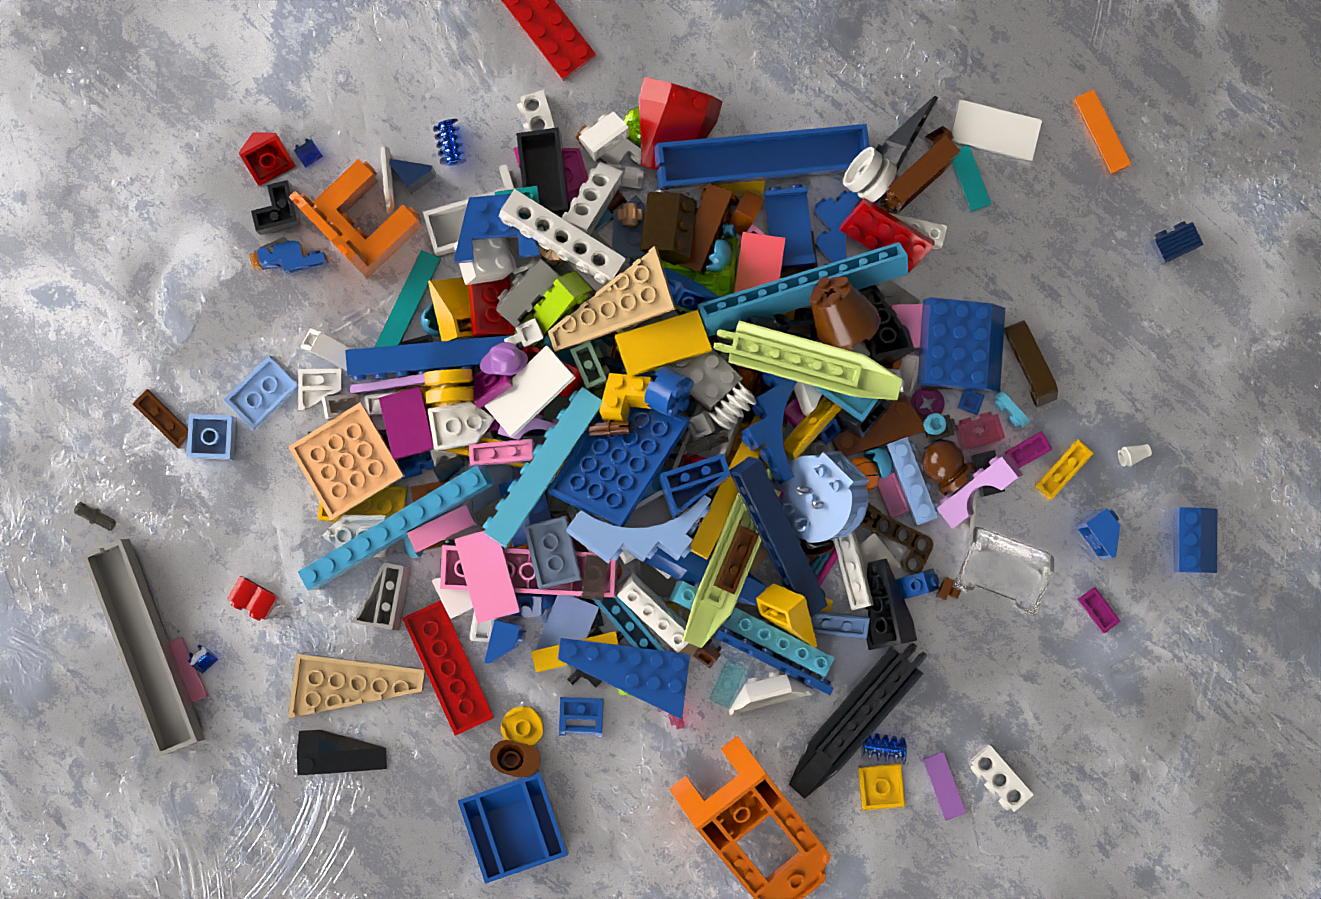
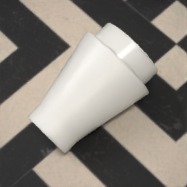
(1133, 454)

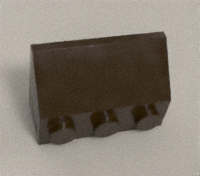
(669, 225)

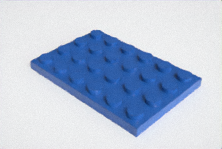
(613, 473)

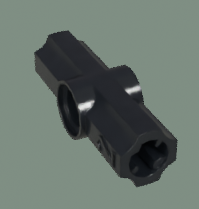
(783, 324)

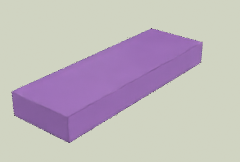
(944, 786)

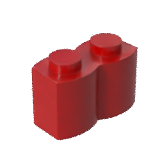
(253, 598)

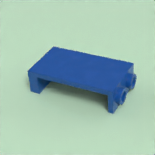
(789, 218)

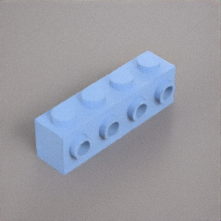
(911, 481)

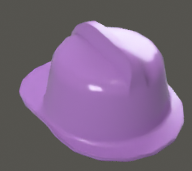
(504, 360)

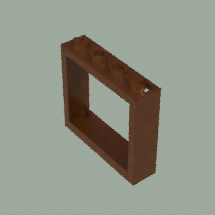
(919, 176)

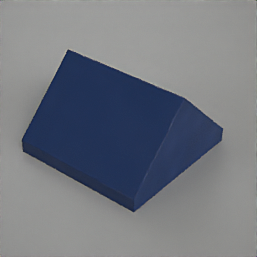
(413, 174)

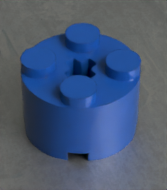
(669, 392)

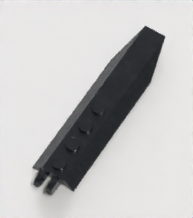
(856, 719)

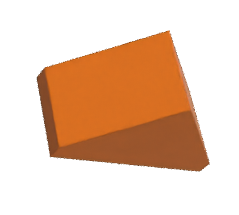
(746, 212)

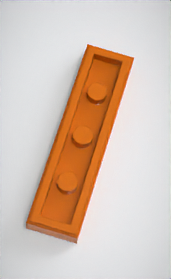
(1102, 131)

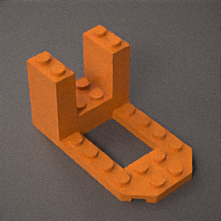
(330, 217)
(737, 811)

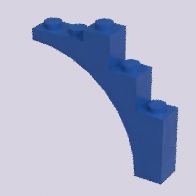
(832, 215)
(768, 432)

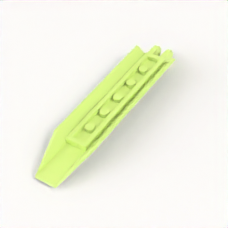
(808, 362)
(711, 603)

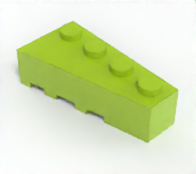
(559, 302)

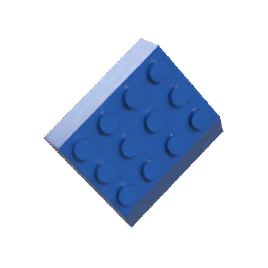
(961, 344)
(513, 827)

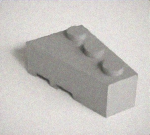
(527, 290)
(385, 599)

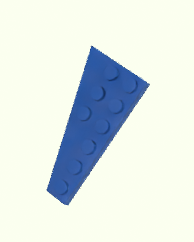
(767, 657)

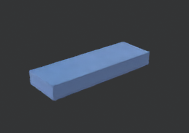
(840, 624)

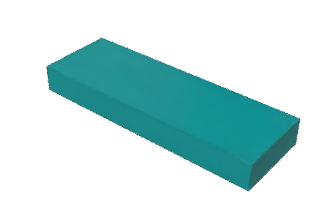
(970, 180)

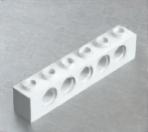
(557, 226)

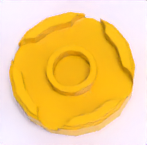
(522, 725)

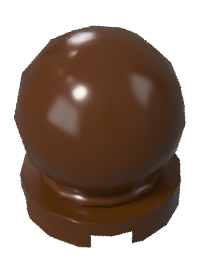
(946, 465)

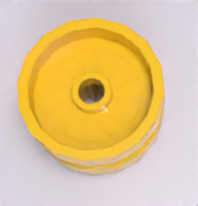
(449, 386)

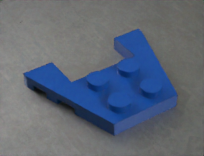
(482, 222)

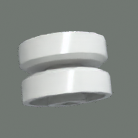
(870, 174)

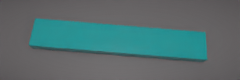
(408, 300)

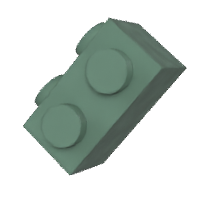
(590, 366)

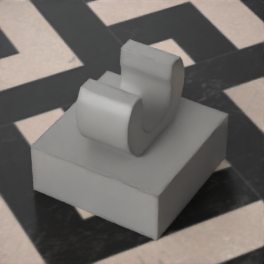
(701, 424)

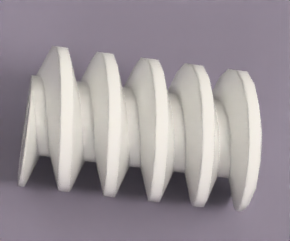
(733, 407)

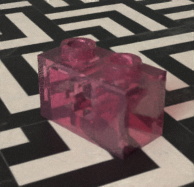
(969, 439)

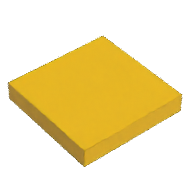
(881, 786)

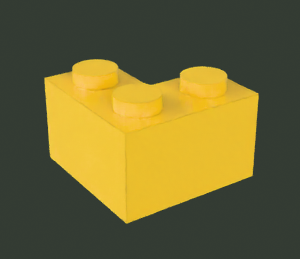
(621, 394)

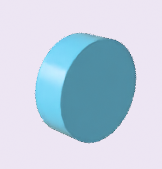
(934, 424)

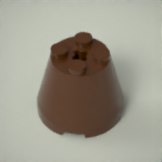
(842, 313)

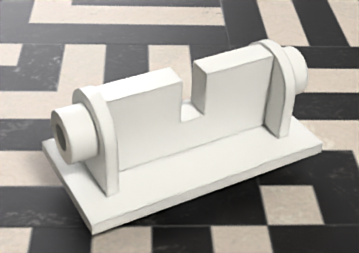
(631, 176)

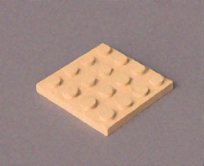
(346, 461)

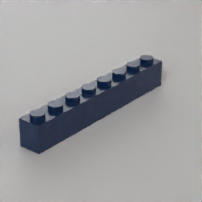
(777, 532)

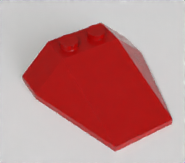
(672, 115)

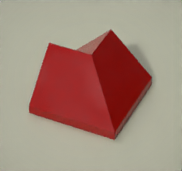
(265, 156)

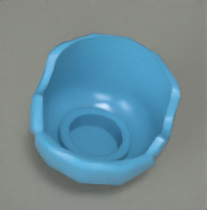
(721, 257)
(429, 321)
(881, 459)

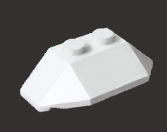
(768, 691)

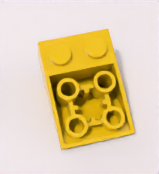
(452, 308)
(787, 613)

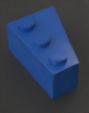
(691, 482)

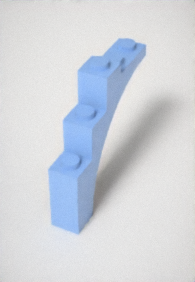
(607, 539)

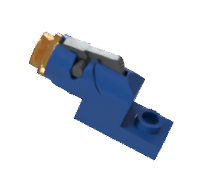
(287, 254)

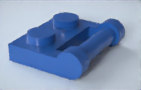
(581, 710)

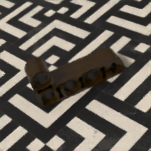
(1039, 377)
(910, 542)

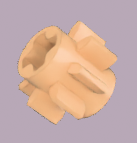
(630, 215)

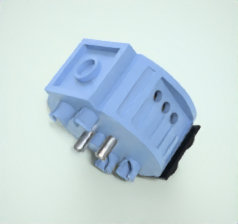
(824, 498)

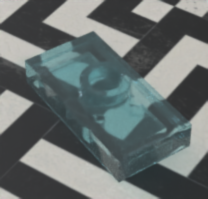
(727, 684)

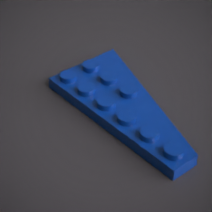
(643, 673)

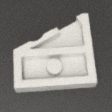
(317, 383)

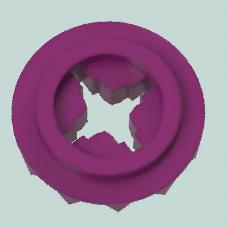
(937, 405)

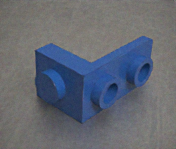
(918, 583)

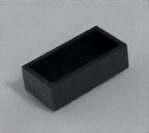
(544, 166)

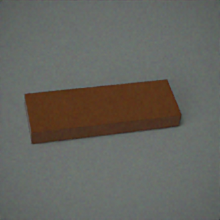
(162, 418)
(736, 559)

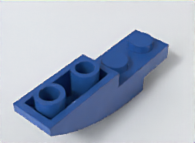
(686, 291)

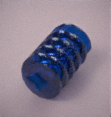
(447, 142)
(884, 747)

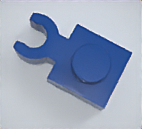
(415, 465)

